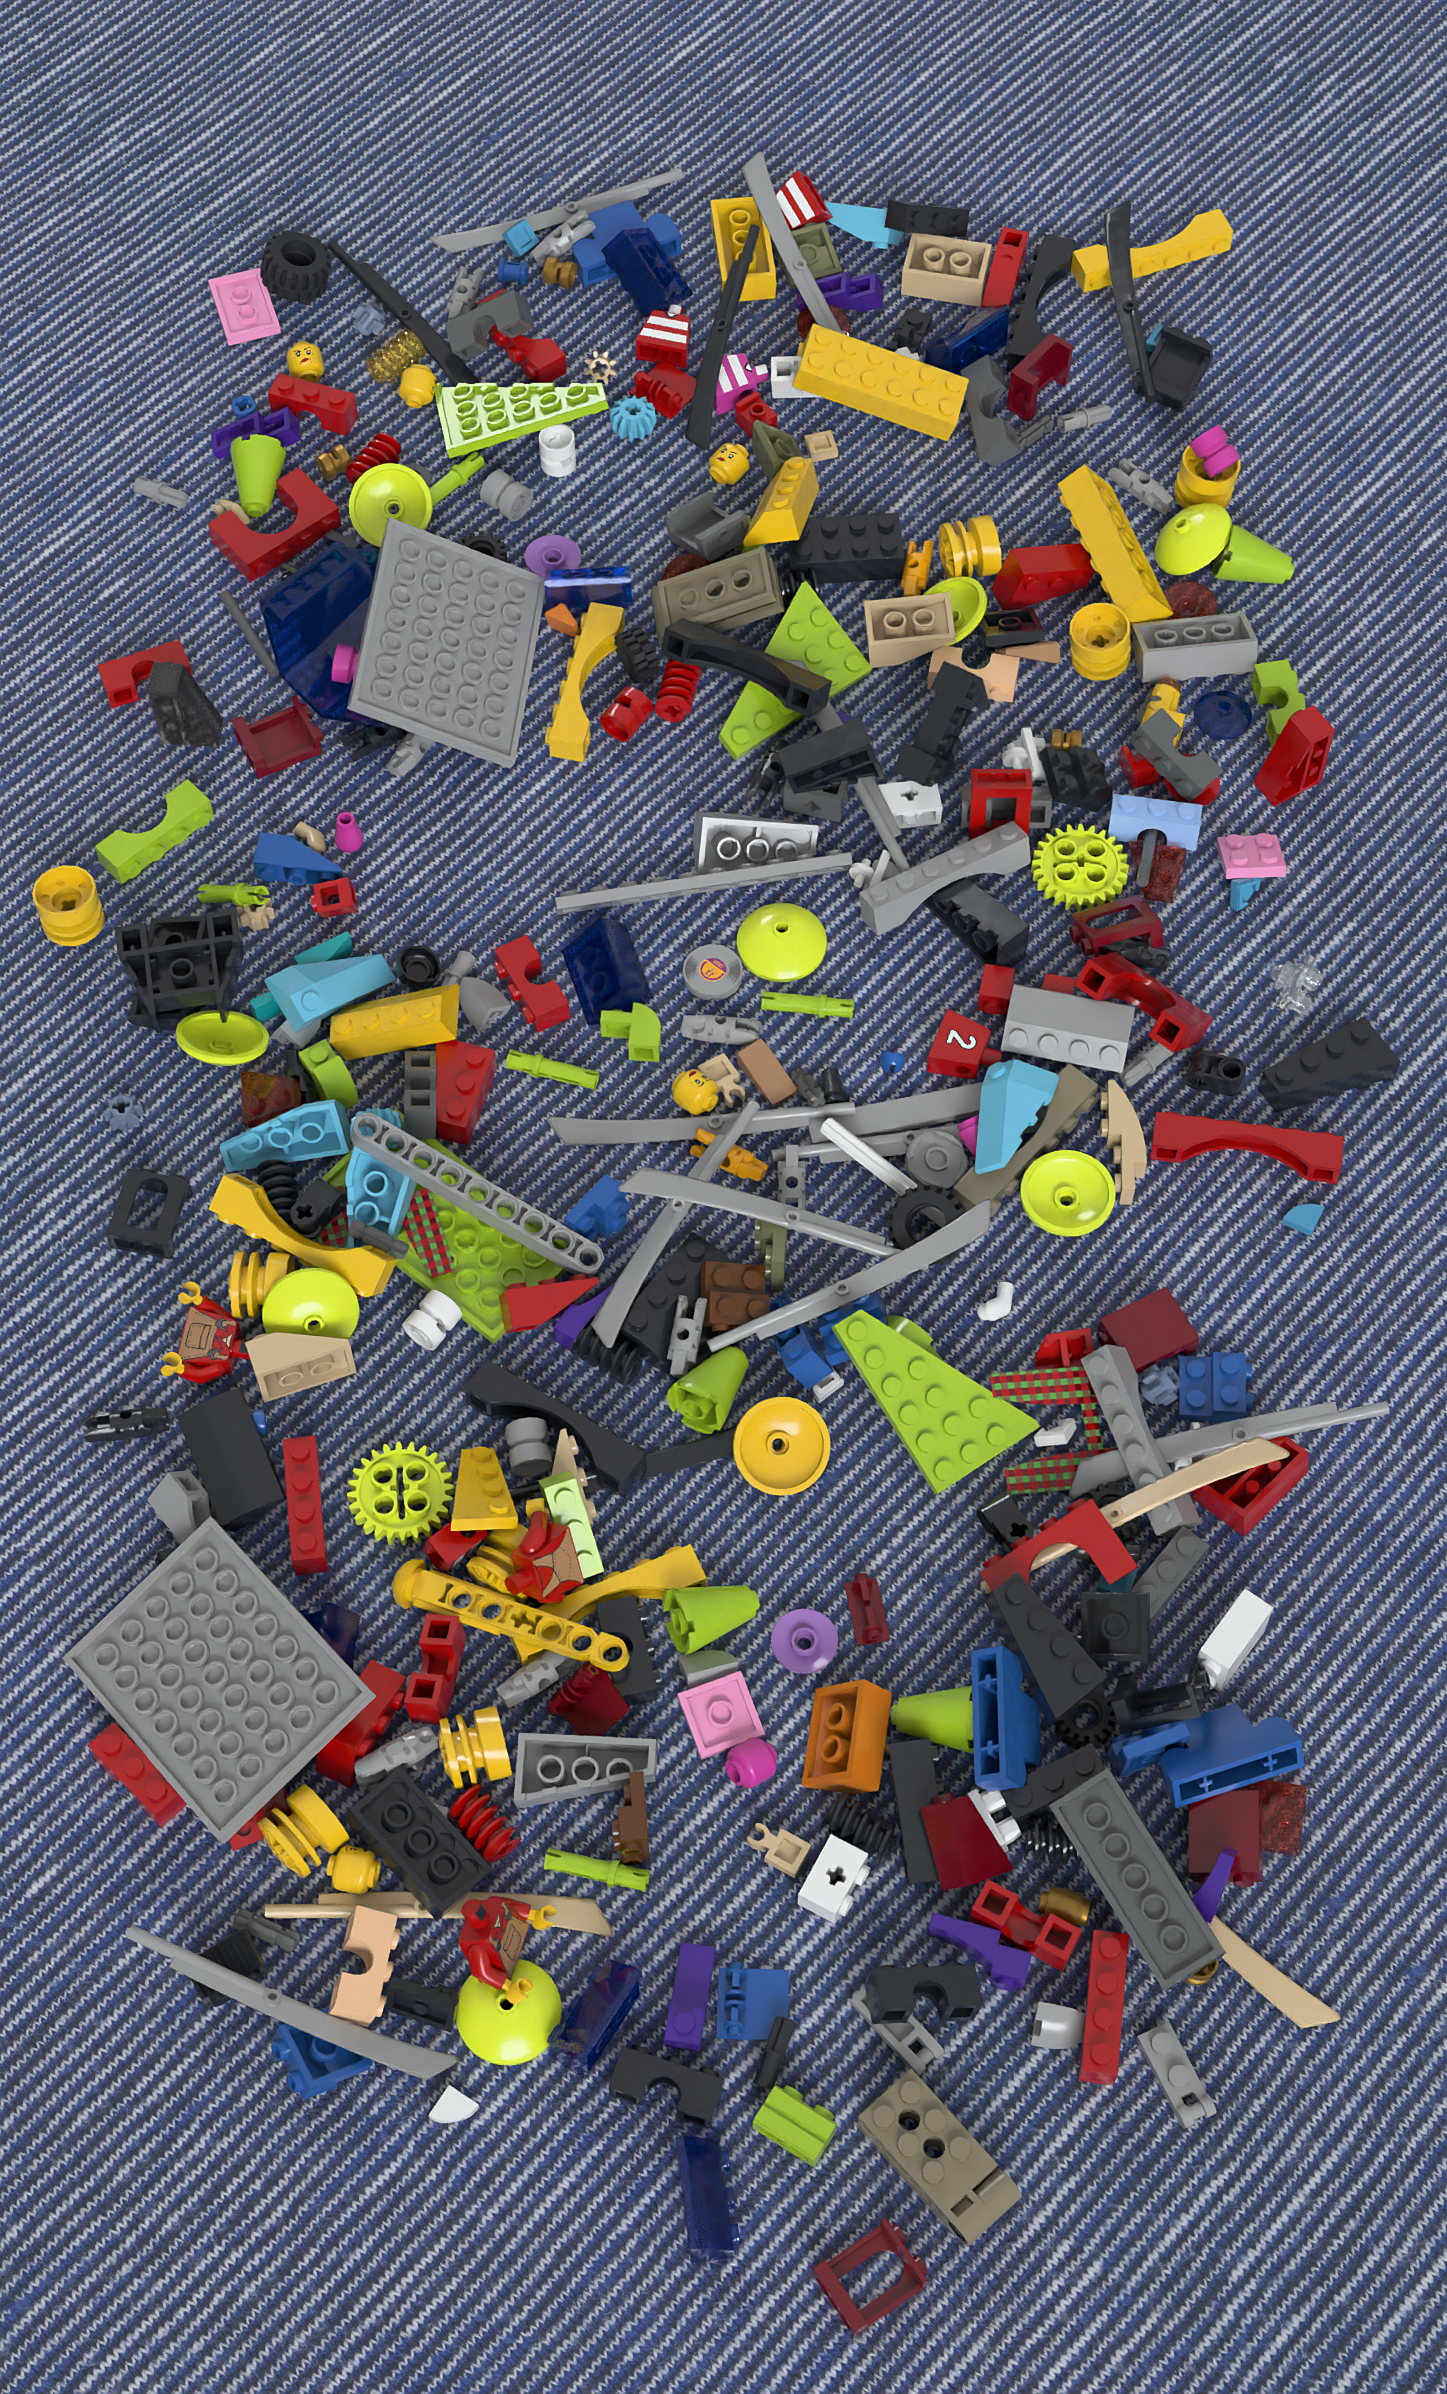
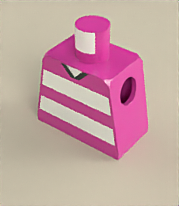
(736, 381)

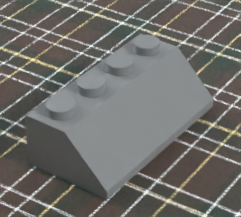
(1194, 647)
(1068, 1028)

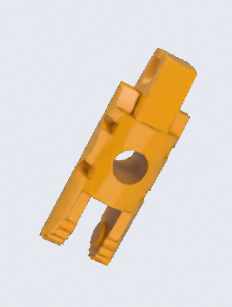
(916, 568)
(738, 1160)

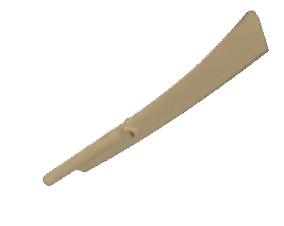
(1222, 1464)
(572, 1912)
(1275, 1986)

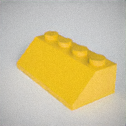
(784, 504)
(396, 1022)

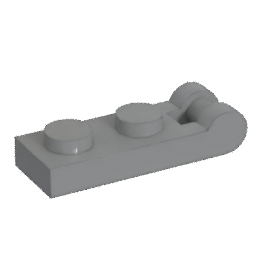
(901, 2036)
(1175, 2074)

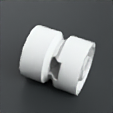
(557, 450)
(430, 1322)

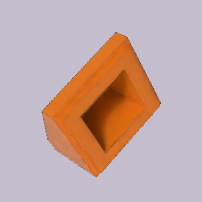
(562, 620)

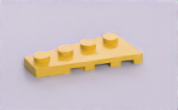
(482, 1493)

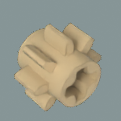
(604, 359)
(256, 915)

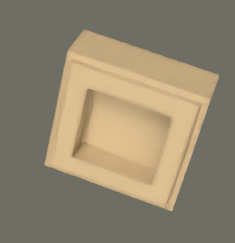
(821, 446)

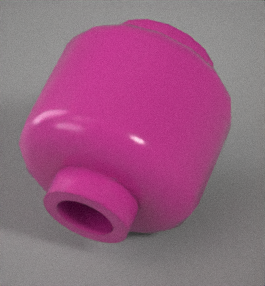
(751, 1762)

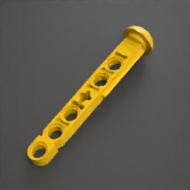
(437, 1593)

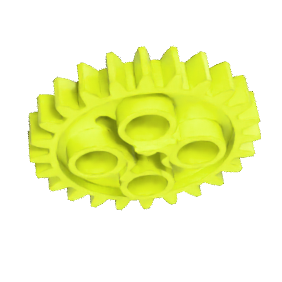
(1079, 867)
(432, 1490)

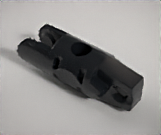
(372, 739)
(768, 775)
(1139, 953)
(296, 1070)
(126, 1424)

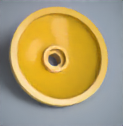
(803, 1448)

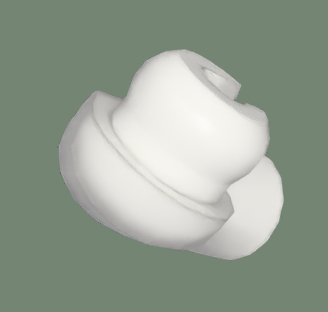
(998, 1306)

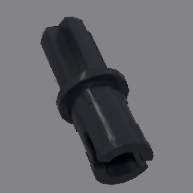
(774, 2052)

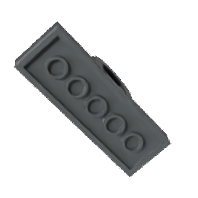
(1137, 1879)

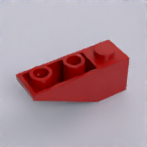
(1006, 267)
(530, 1307)

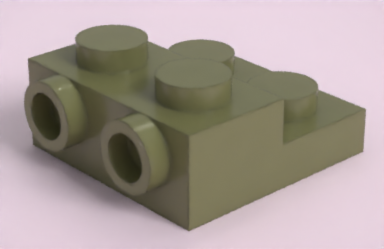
(816, 250)
(772, 1243)

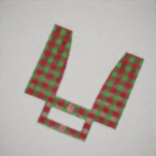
(421, 1226)
(1050, 1387)

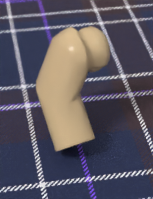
(225, 505)
(314, 838)

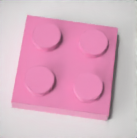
(1251, 856)
(720, 1714)

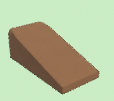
(1039, 651)
(766, 1072)

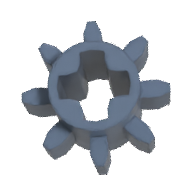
(369, 318)
(123, 1112)
(1160, 1385)

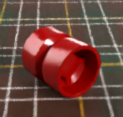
(626, 714)

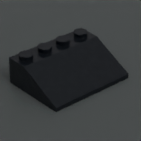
(653, 1312)

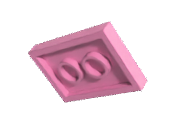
(244, 306)

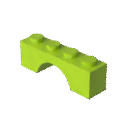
(129, 853)

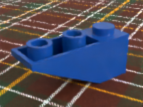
(288, 860)
(800, 1350)

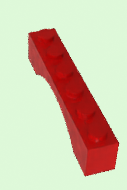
(1308, 1153)

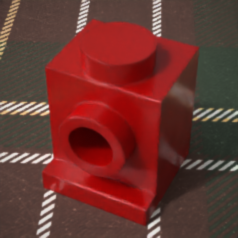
(753, 409)
(326, 891)

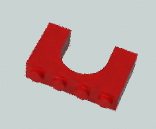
(259, 553)
(1177, 1020)
(1082, 1527)

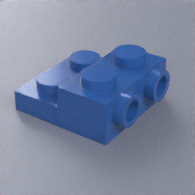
(599, 1210)
(870, 1303)
(1214, 1387)
(1145, 1749)
(313, 2062)

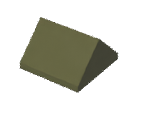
(773, 448)

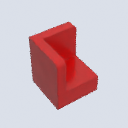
(1137, 769)

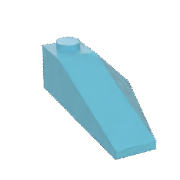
(864, 223)
(322, 988)
(1007, 1107)
(297, 1135)
(376, 1195)

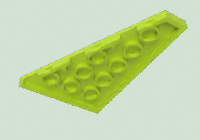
(489, 414)
(804, 635)
(935, 1409)

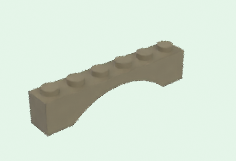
(1072, 1097)

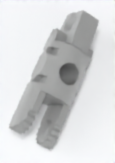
(564, 237)
(463, 293)
(1141, 486)
(409, 753)
(721, 1029)
(793, 1171)
(685, 1351)
(535, 1677)
(397, 1753)

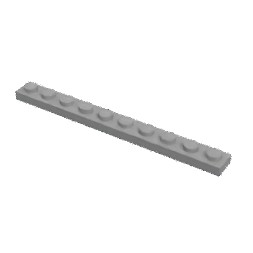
(715, 880)

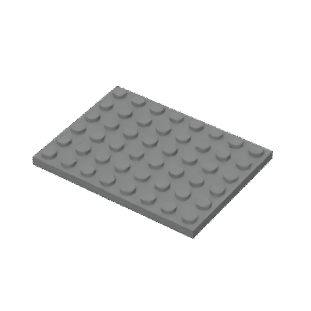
(448, 643)
(218, 1679)

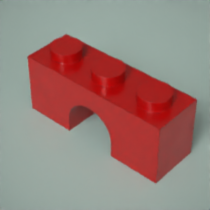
(332, 406)
(124, 674)
(998, 986)
(540, 1004)
(432, 1689)
(137, 1773)
(1045, 1937)

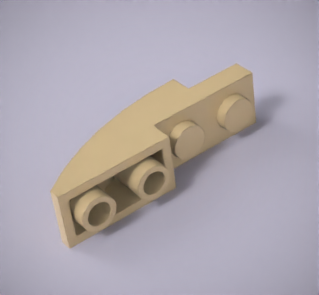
(1125, 1138)

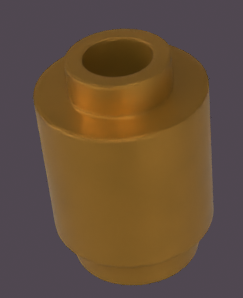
(1066, 1905)

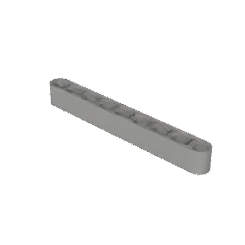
(469, 1181)

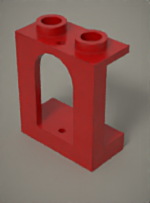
(999, 784)

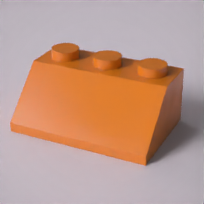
(847, 1738)

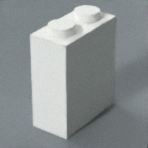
(1234, 1638)

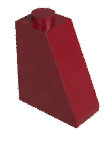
(962, 1842)

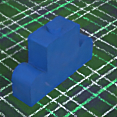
(609, 223)
(1003, 1721)
(1228, 1754)

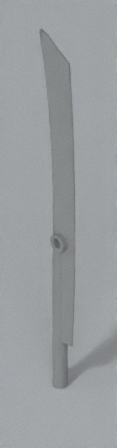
(761, 188)
(490, 234)
(867, 791)
(599, 1132)
(884, 1145)
(688, 1189)
(936, 1246)
(616, 1305)
(1186, 1444)
(383, 2049)

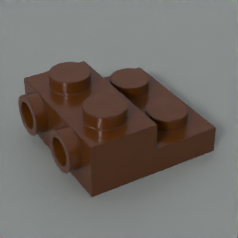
(733, 1294)
(631, 1828)

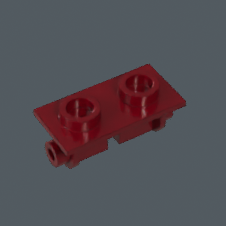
(866, 1610)

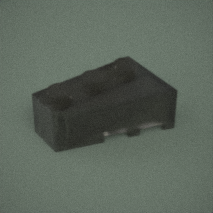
(182, 708)

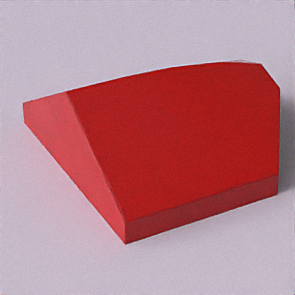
(1064, 1350)

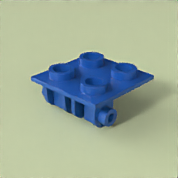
(750, 2001)

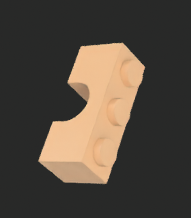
(998, 676)
(371, 1937)

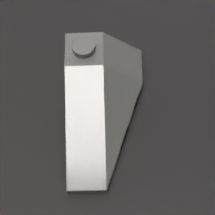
(736, 839)

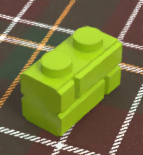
(795, 2124)

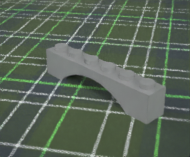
(895, 899)
(1118, 1395)
(181, 1504)

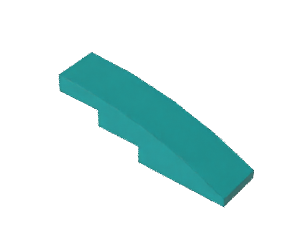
(340, 947)

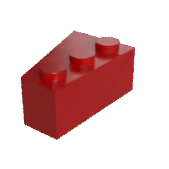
(1041, 574)
(1296, 757)
(462, 1086)
(1250, 1494)
(366, 1728)

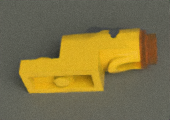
(1163, 695)

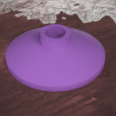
(552, 553)
(809, 1627)

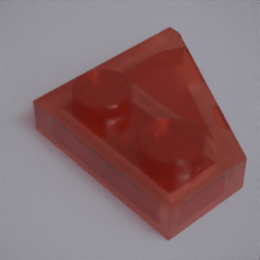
(1164, 873)
(267, 1097)
(1282, 1815)

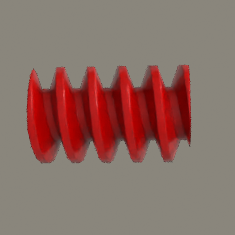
(379, 451)
(677, 691)
(482, 1825)

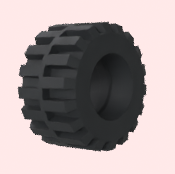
(295, 266)
(913, 1201)

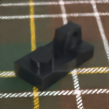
(911, 331)
(423, 2005)

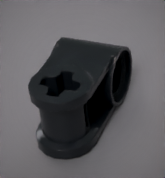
(1214, 1073)
(317, 1208)
(1004, 1521)

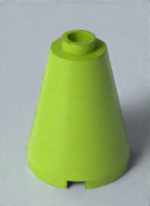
(256, 469)
(1251, 560)
(709, 1390)
(706, 1613)
(938, 1715)

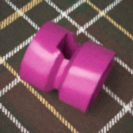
(1215, 451)
(344, 663)

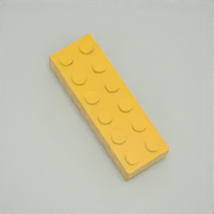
(880, 382)
(1113, 547)

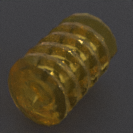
(395, 357)

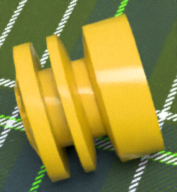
(1196, 487)
(970, 549)
(1100, 641)
(68, 905)
(251, 1281)
(495, 1562)
(475, 1747)
(301, 1832)

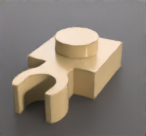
(725, 1076)
(783, 1852)

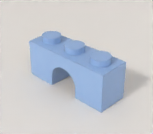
(1176, 819)

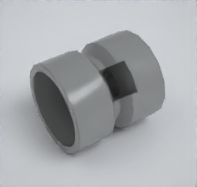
(504, 493)
(529, 1447)

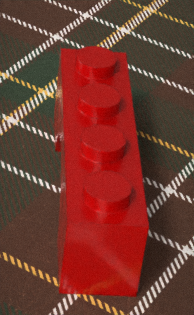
(538, 358)
(304, 1505)
(1103, 2007)

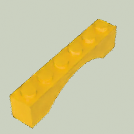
(1203, 237)
(571, 728)
(247, 1205)
(645, 1580)

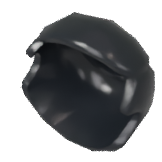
(418, 967)

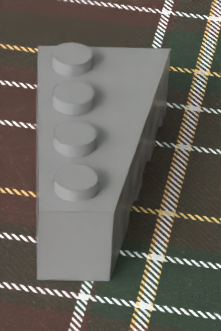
(576, 1765)

